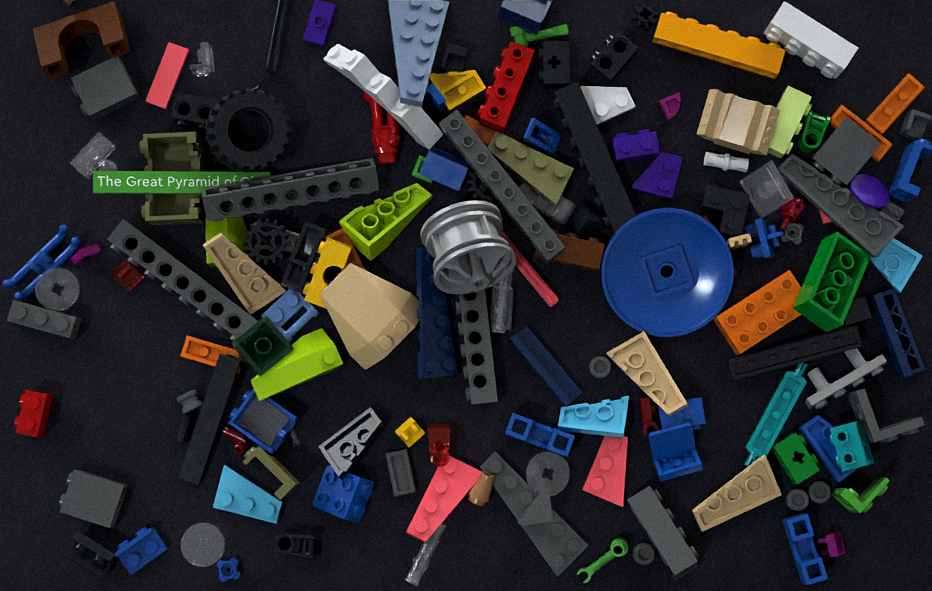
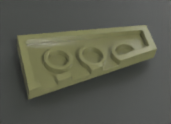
(537, 169)

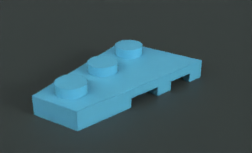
(597, 419)
(245, 498)

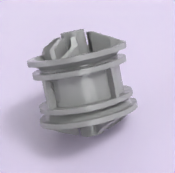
(467, 247)

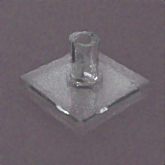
(767, 189)

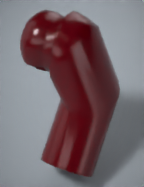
(239, 439)

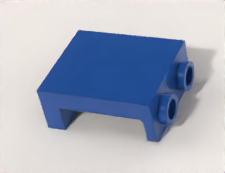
(900, 186)

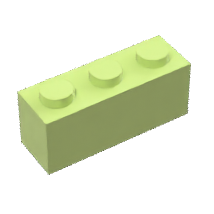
(792, 107)

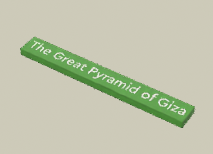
(165, 181)

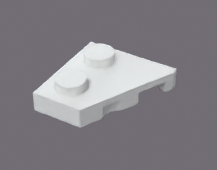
(607, 102)

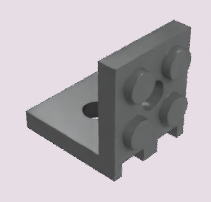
(863, 411)

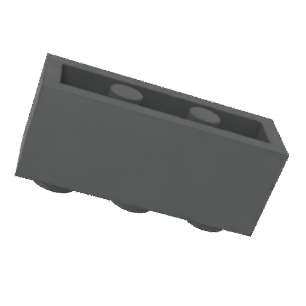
(44, 319)

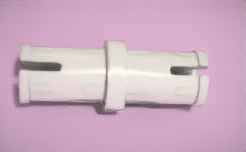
(726, 162)

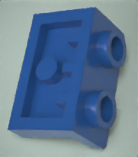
(141, 549)

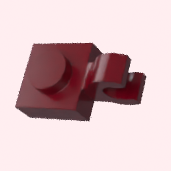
(647, 409)

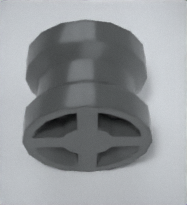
(189, 401)

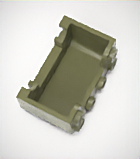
(173, 153)

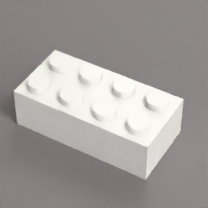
(810, 41)

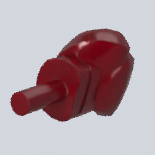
(791, 211)

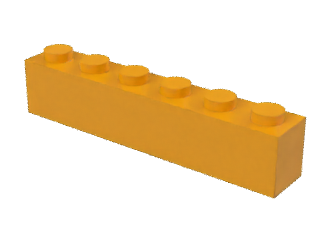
(719, 45)

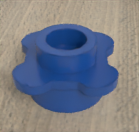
(224, 574)

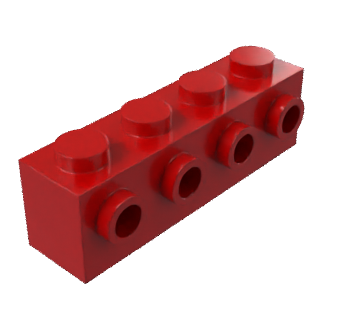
(506, 87)

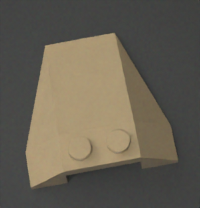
(369, 313)

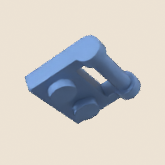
(286, 308)

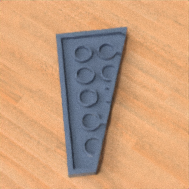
(415, 38)

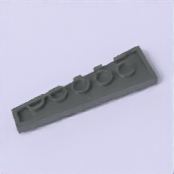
(863, 224)
(554, 539)

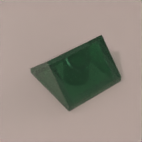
(262, 346)

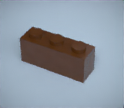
(578, 252)

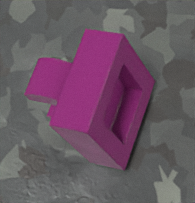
(835, 544)

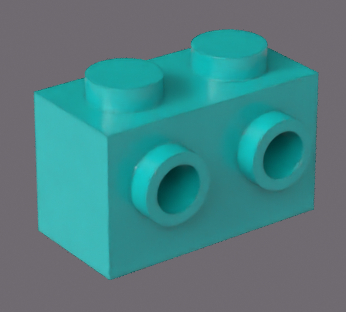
(851, 446)

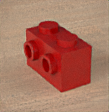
(33, 413)

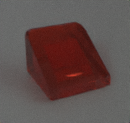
(127, 275)

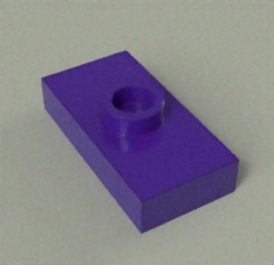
(319, 23)

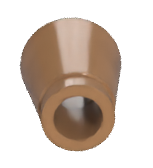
(481, 489)

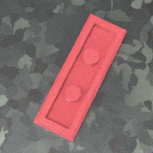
(167, 75)

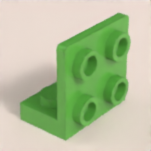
(862, 503)

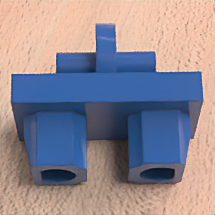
(760, 229)

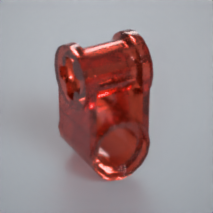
(439, 444)

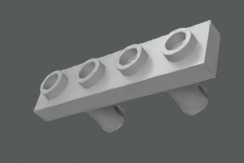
(826, 390)

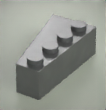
(664, 533)

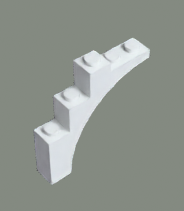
(385, 92)

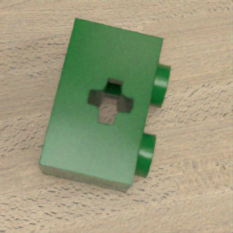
(785, 450)

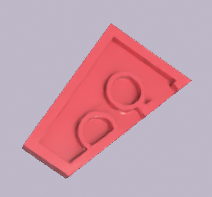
(608, 470)

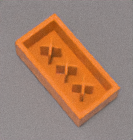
(760, 313)

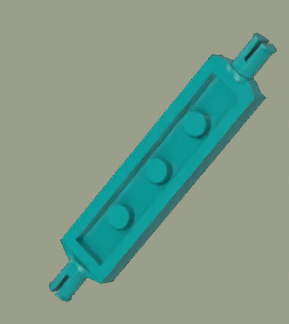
(776, 414)

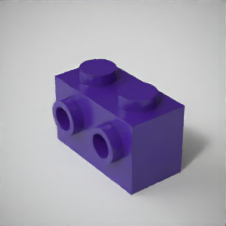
(635, 147)

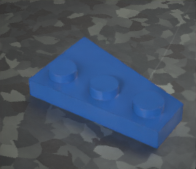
(818, 436)

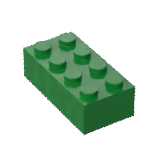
(832, 282)

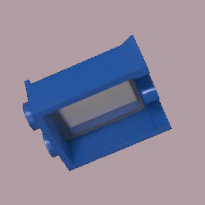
(263, 421)

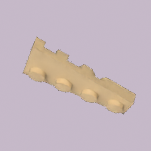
(246, 278)
(647, 370)
(743, 492)

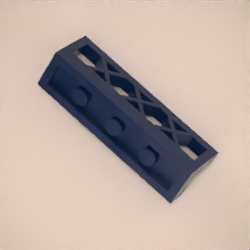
(892, 335)
(545, 366)

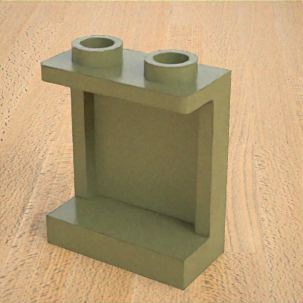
(289, 482)

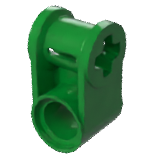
(813, 127)

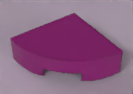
(670, 105)
(85, 252)

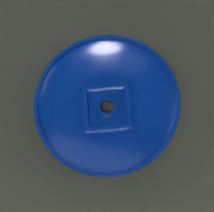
(674, 302)

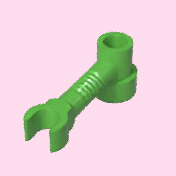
(522, 36)
(608, 556)

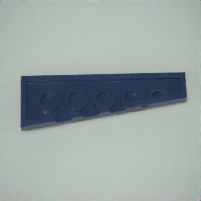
(435, 333)

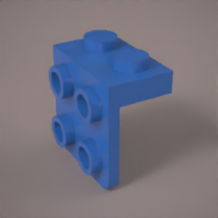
(674, 451)
(343, 497)

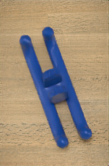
(42, 262)

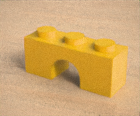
(332, 254)

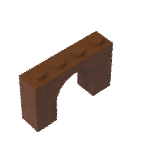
(55, 36)

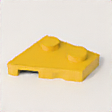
(458, 86)

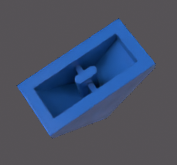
(541, 137)

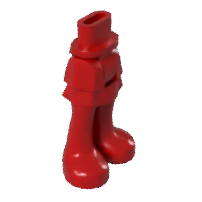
(384, 137)

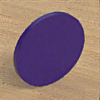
(869, 191)

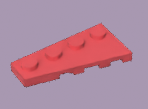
(441, 497)

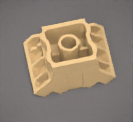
(738, 122)

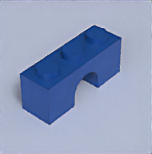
(539, 435)
(802, 546)

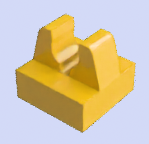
(410, 432)

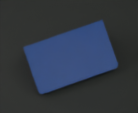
(435, 98)
(445, 168)

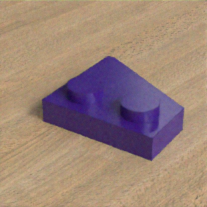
(660, 176)

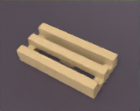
(739, 241)

